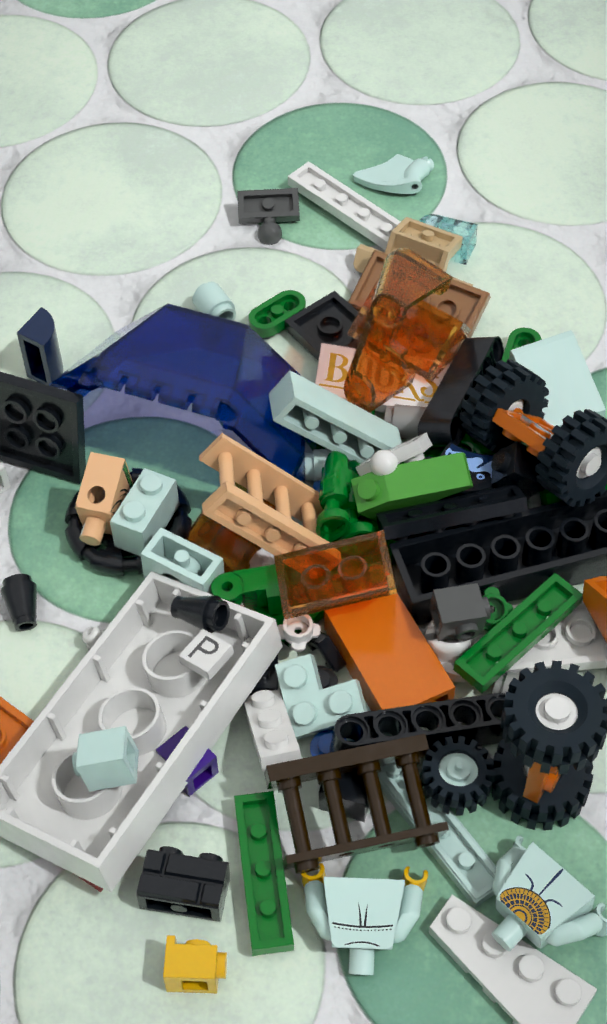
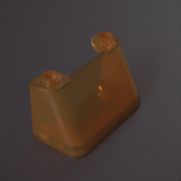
(378, 360)

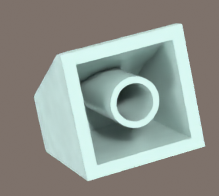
(566, 376)

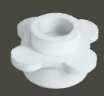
(303, 623)

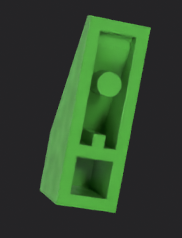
(411, 484)

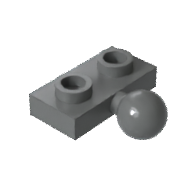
(267, 208)

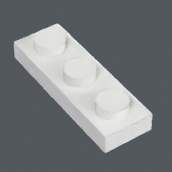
(271, 728)

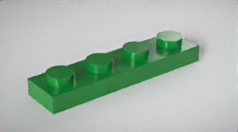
(518, 633)
(263, 874)

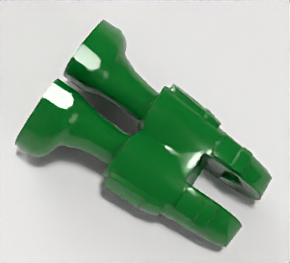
(337, 499)

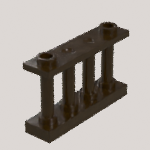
(328, 770)

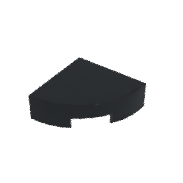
(328, 651)

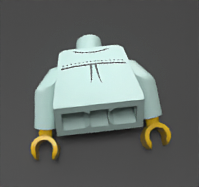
(363, 913)

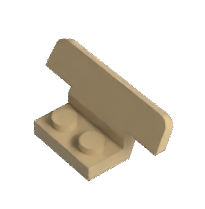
(425, 240)

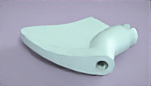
(396, 175)

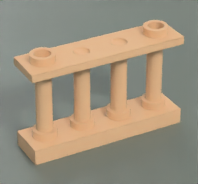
(247, 512)

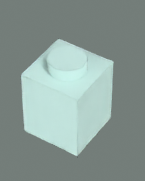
(106, 759)

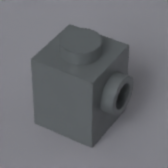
(459, 612)

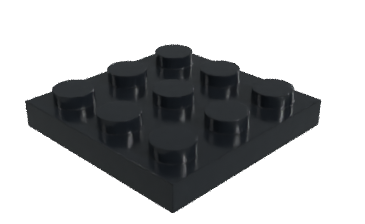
(42, 428)

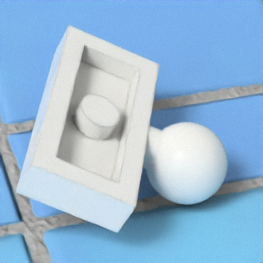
(386, 461)

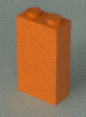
(387, 653)

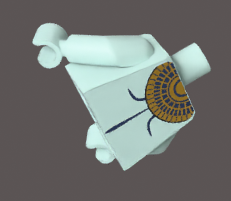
(542, 901)

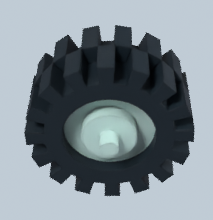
(457, 775)

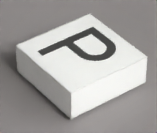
(206, 654)

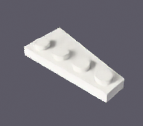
(519, 980)

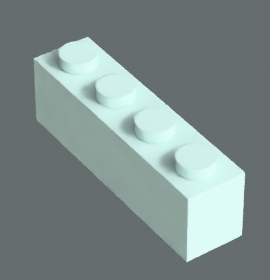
(329, 419)

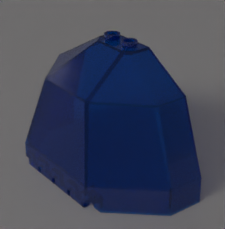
(202, 362)

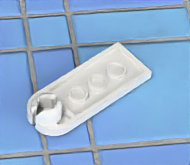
(571, 641)

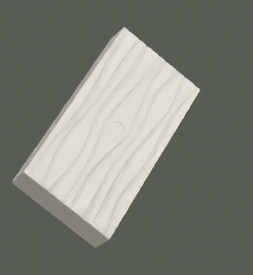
(136, 683)

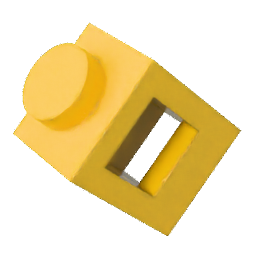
(193, 966)

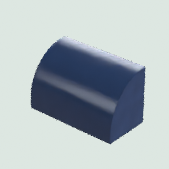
(40, 348)

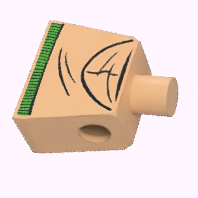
(101, 494)

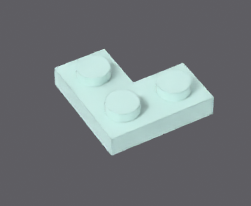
(311, 706)

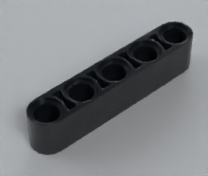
(442, 414)
(438, 717)

